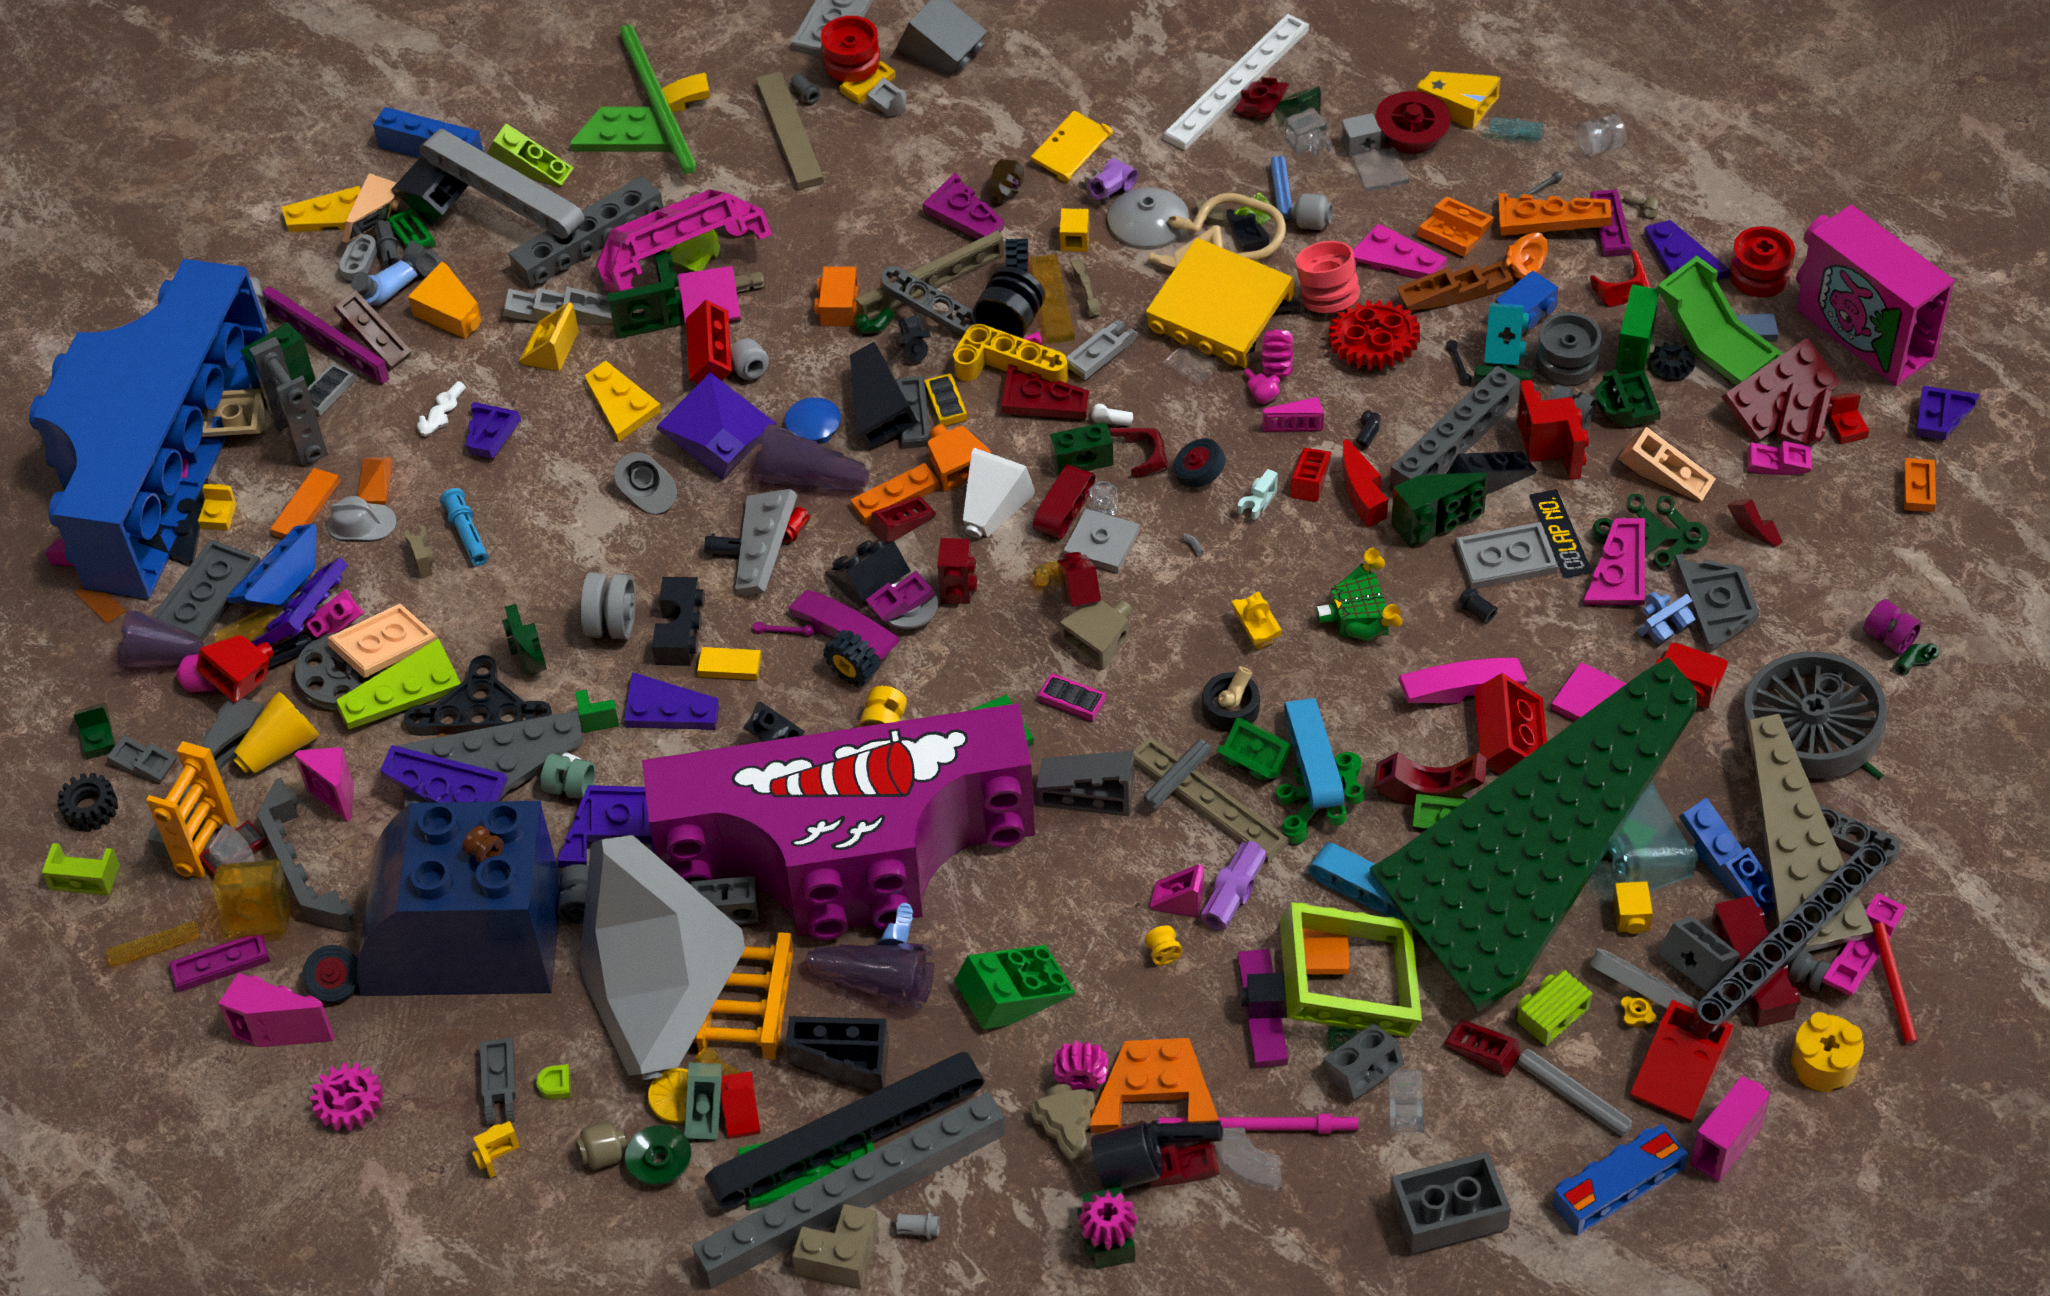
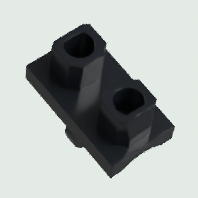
(912, 337)
(770, 725)

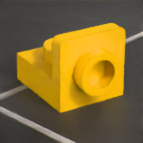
(217, 507)

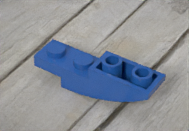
(1725, 857)

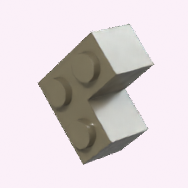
(841, 1255)

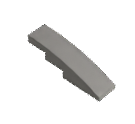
(588, 306)

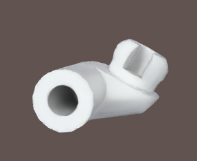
(1101, 413)

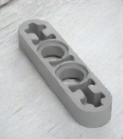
(1639, 980)

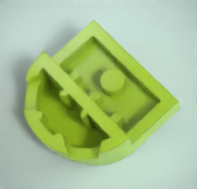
(696, 252)

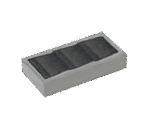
(329, 387)

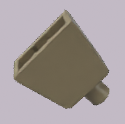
(1097, 631)

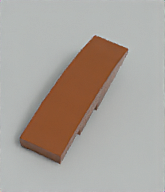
(1450, 288)

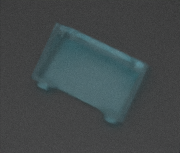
(1652, 845)

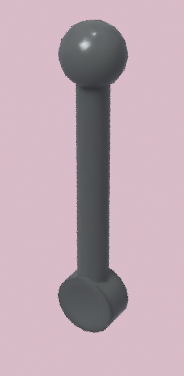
(1556, 176)

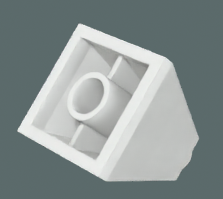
(994, 492)

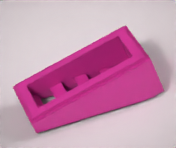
(1294, 416)

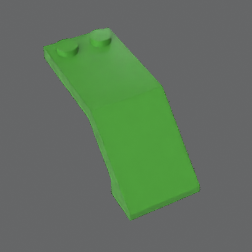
(1712, 325)

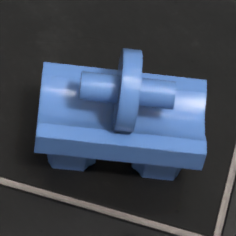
(1656, 624)

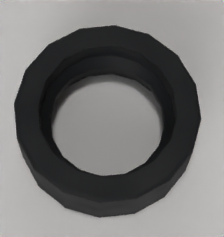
(1223, 719)

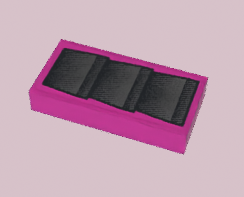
(1072, 697)

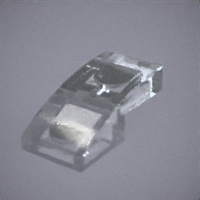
(1406, 1101)

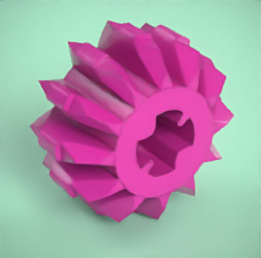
(1277, 353)
(1080, 1065)
(1107, 1232)

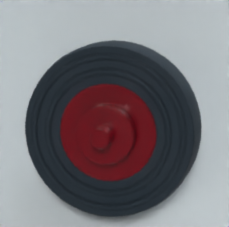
(1199, 462)
(331, 974)

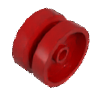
(850, 48)
(1762, 261)

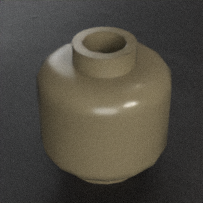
(600, 1145)

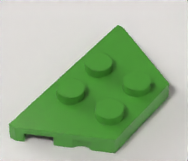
(622, 131)

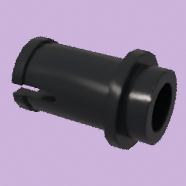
(722, 545)
(1479, 606)

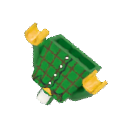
(1359, 603)

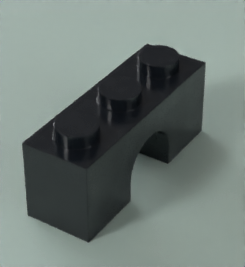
(676, 641)

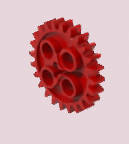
(1374, 334)

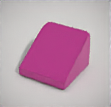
(56, 553)

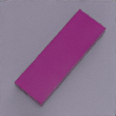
(1614, 238)
(219, 962)

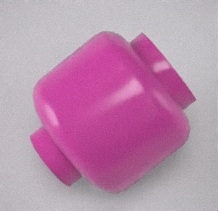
(191, 679)

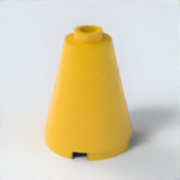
(274, 735)

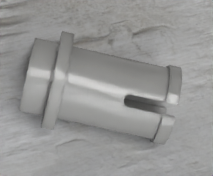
(918, 1225)

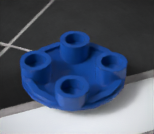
(813, 419)

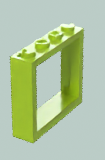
(1345, 1011)

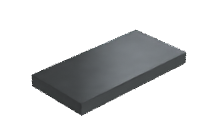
(201, 592)

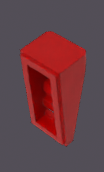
(1308, 476)

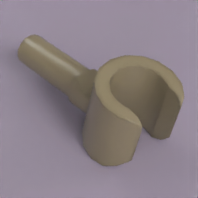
(1649, 207)

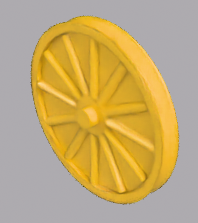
(668, 1095)

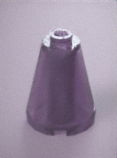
(154, 643)

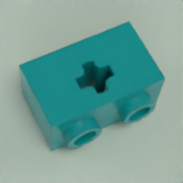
(1497, 349)

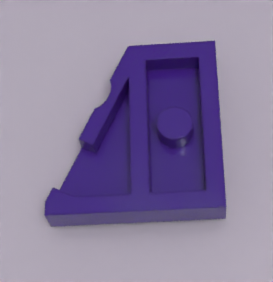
(1942, 411)

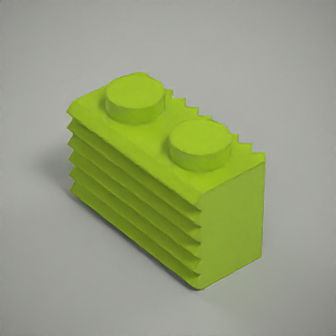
(1553, 1006)

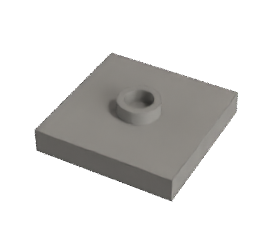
(1103, 539)

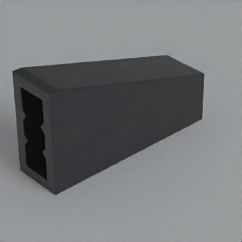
(878, 399)

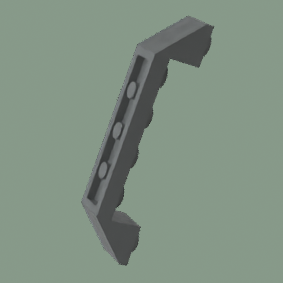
(321, 910)

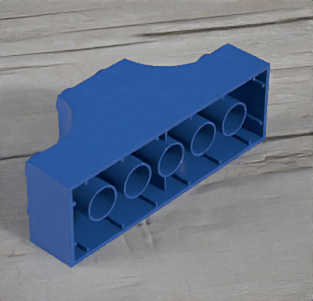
(128, 413)

